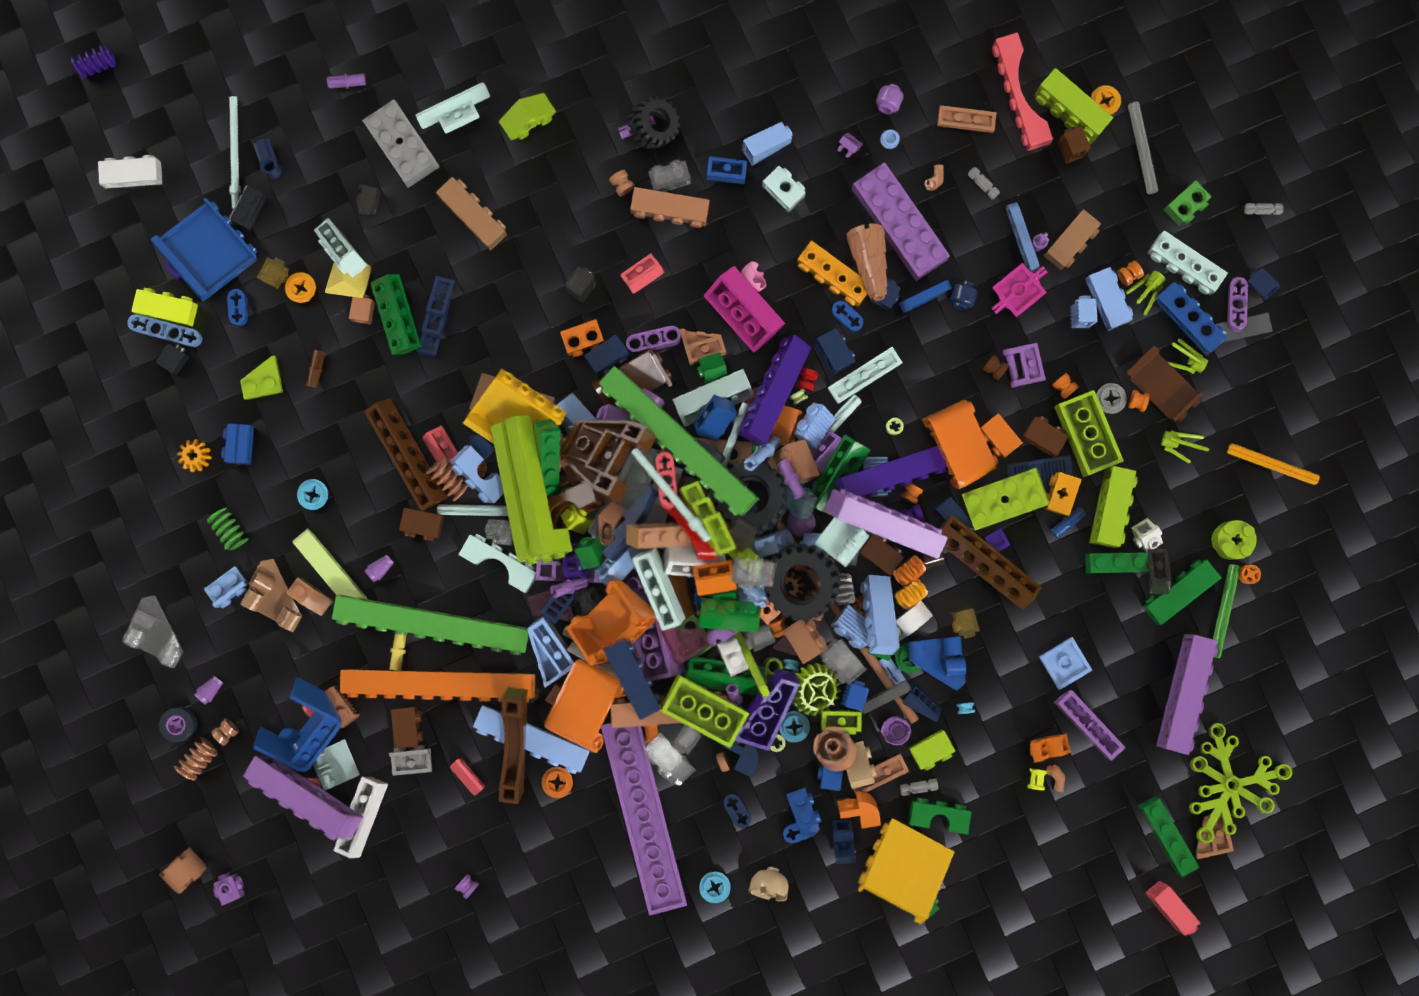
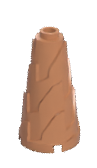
(869, 251)

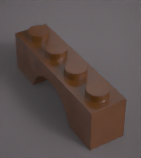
(581, 495)

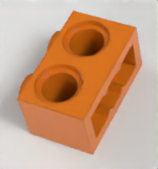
(581, 332)

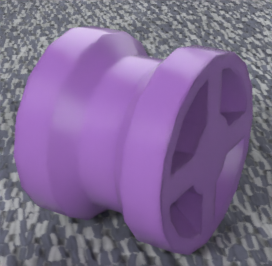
(466, 886)

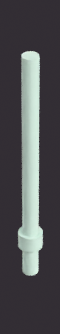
(234, 188)
(733, 437)
(694, 523)

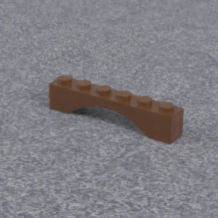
(514, 718)

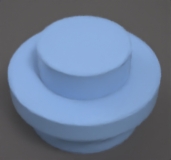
(889, 139)

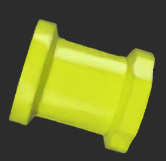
(1037, 779)

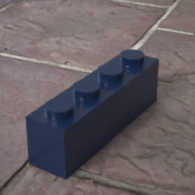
(631, 678)

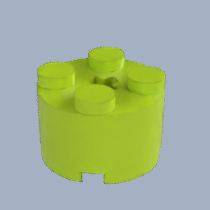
(1244, 536)

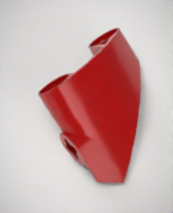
(703, 549)

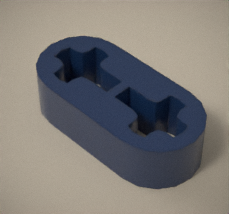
(733, 813)

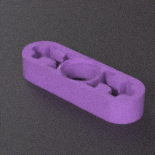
(1243, 298)

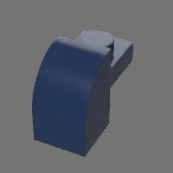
(747, 759)
(843, 841)

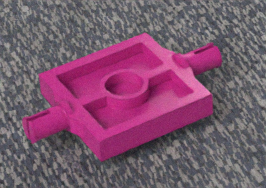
(1019, 290)

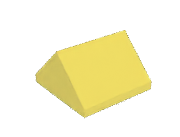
(346, 285)

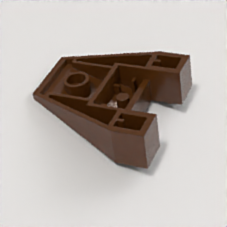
(600, 448)

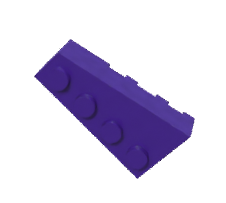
(769, 712)

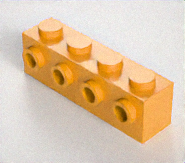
(833, 273)

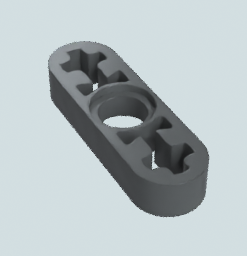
(886, 696)

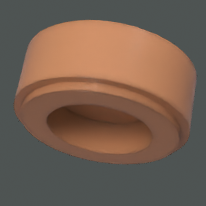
(722, 761)

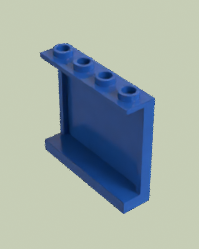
(206, 250)

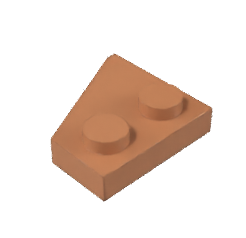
(700, 345)
(1220, 844)

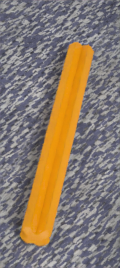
(1273, 464)

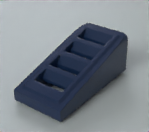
(554, 618)
(920, 702)

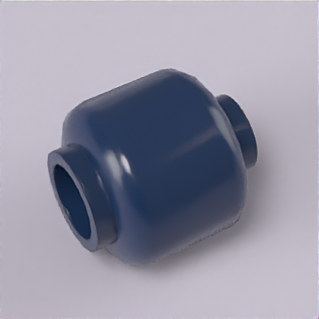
(963, 295)

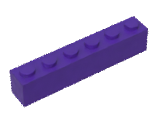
(774, 390)
(894, 472)

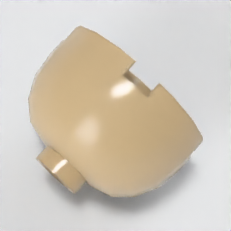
(769, 884)

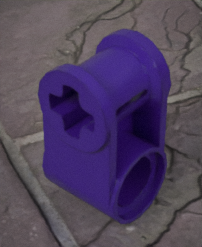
(571, 562)

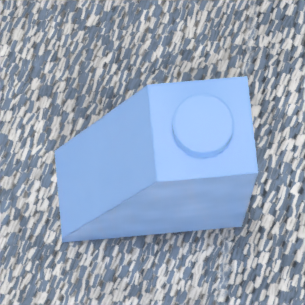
(766, 142)

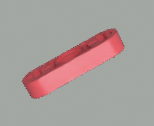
(670, 466)

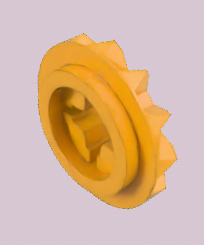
(1107, 92)
(299, 279)

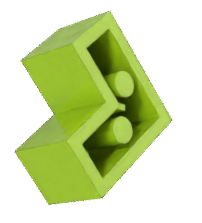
(526, 115)

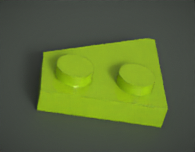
(263, 380)

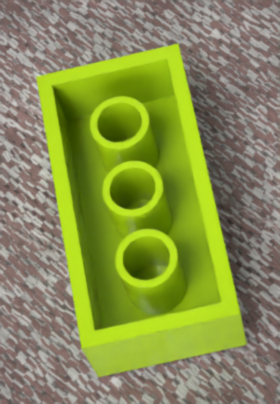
(1072, 105)
(1084, 415)
(1024, 494)
(1113, 507)
(720, 721)

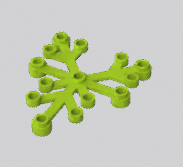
(1220, 805)

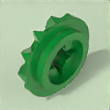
(905, 666)

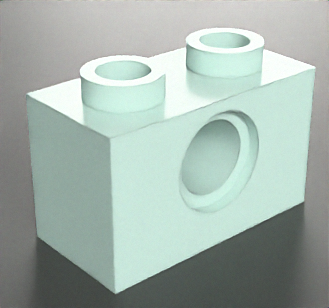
(786, 199)

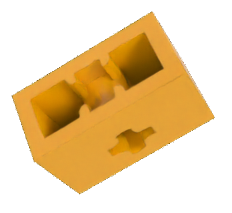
(1069, 486)

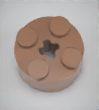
(842, 757)
(182, 870)

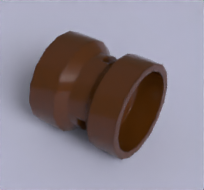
(994, 366)

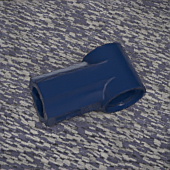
(267, 158)

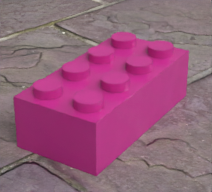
(744, 309)

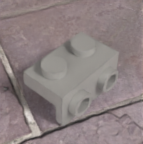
(411, 761)

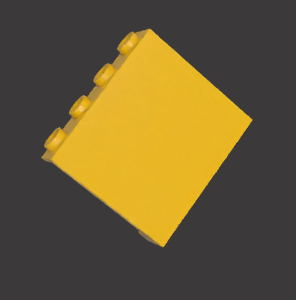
(509, 398)
(906, 869)

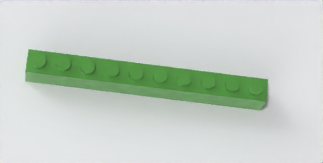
(678, 441)
(430, 623)

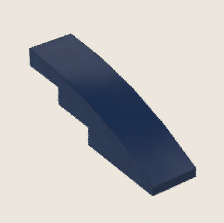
(436, 316)
(634, 514)

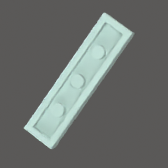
(865, 375)

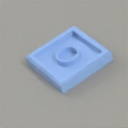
(1065, 663)

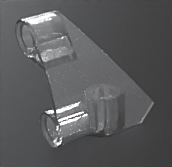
(153, 633)

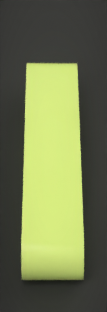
(326, 565)

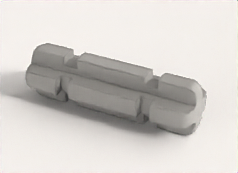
(983, 183)
(1263, 208)
(919, 787)

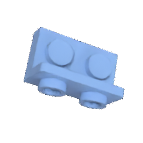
(226, 587)

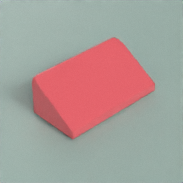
(642, 273)
(440, 444)
(467, 776)

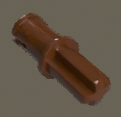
(315, 369)

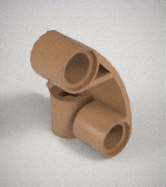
(269, 596)

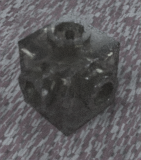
(587, 600)

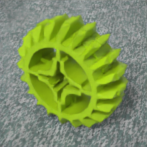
(826, 679)

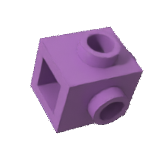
(228, 888)

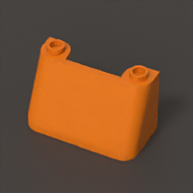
(961, 443)
(615, 617)
(584, 705)

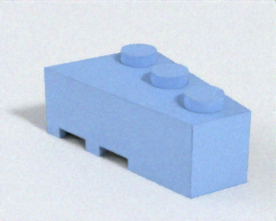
(550, 650)

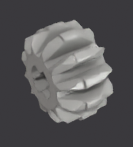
(846, 592)

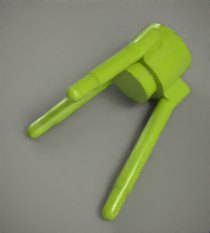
(1154, 283)
(1196, 360)
(1172, 440)

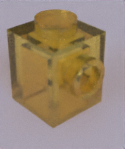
(273, 272)
(965, 623)

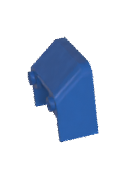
(302, 748)

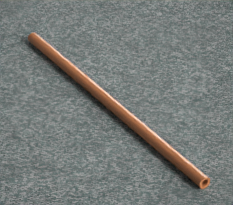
(872, 660)

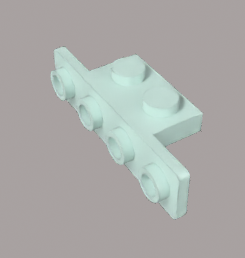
(455, 110)

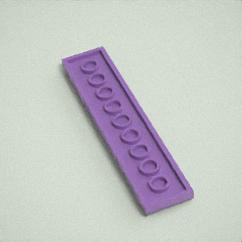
(644, 818)

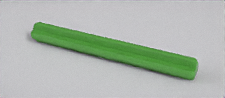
(1225, 607)

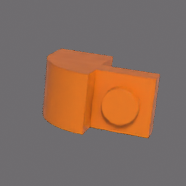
(1049, 747)
(862, 806)

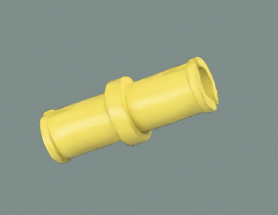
(397, 652)

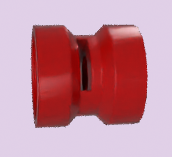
(807, 379)

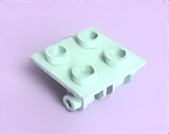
(842, 540)
(335, 765)

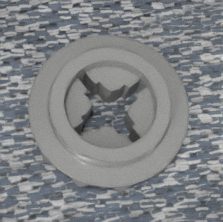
(1115, 391)

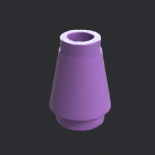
(378, 568)
(208, 690)

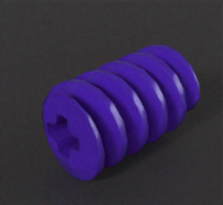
(94, 61)

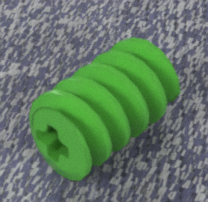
(226, 529)

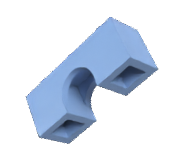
(466, 464)

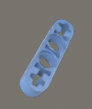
(1022, 237)
(164, 331)

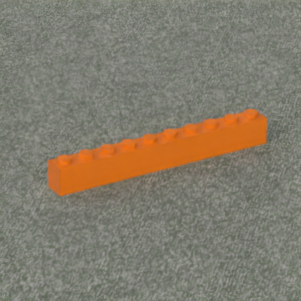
(433, 684)

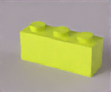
(164, 307)

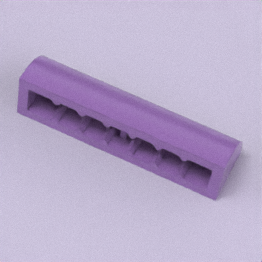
(1089, 725)

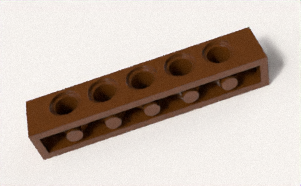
(405, 454)
(989, 563)

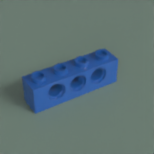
(1206, 344)

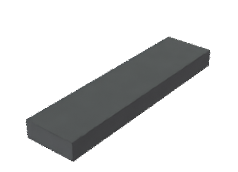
(1255, 326)

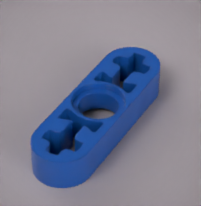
(925, 296)

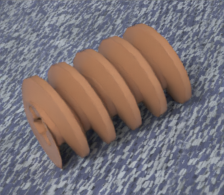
(448, 478)
(197, 760)

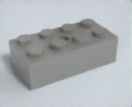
(411, 157)

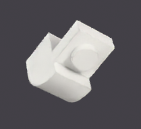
(912, 620)
(732, 655)

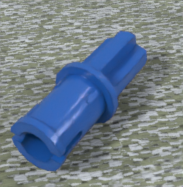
(1068, 522)

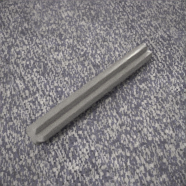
(1143, 148)

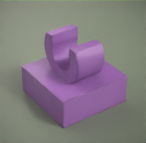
(850, 143)

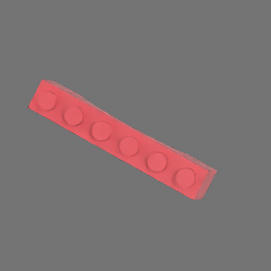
(1033, 128)

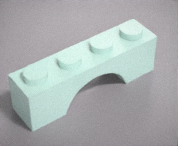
(477, 550)

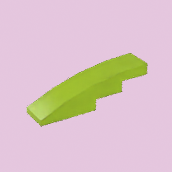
(712, 522)

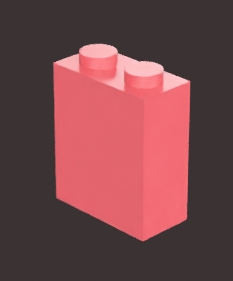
(1173, 908)

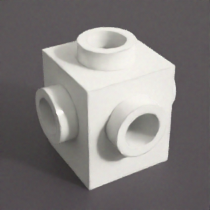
(1147, 535)

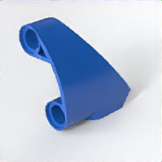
(940, 659)

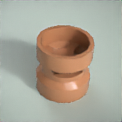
(621, 182)
(224, 731)

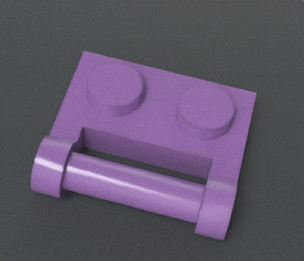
(1030, 363)

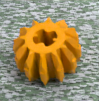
(193, 463)
(911, 594)

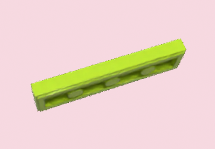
(752, 665)

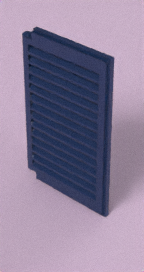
(1046, 468)

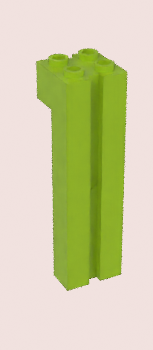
(526, 493)

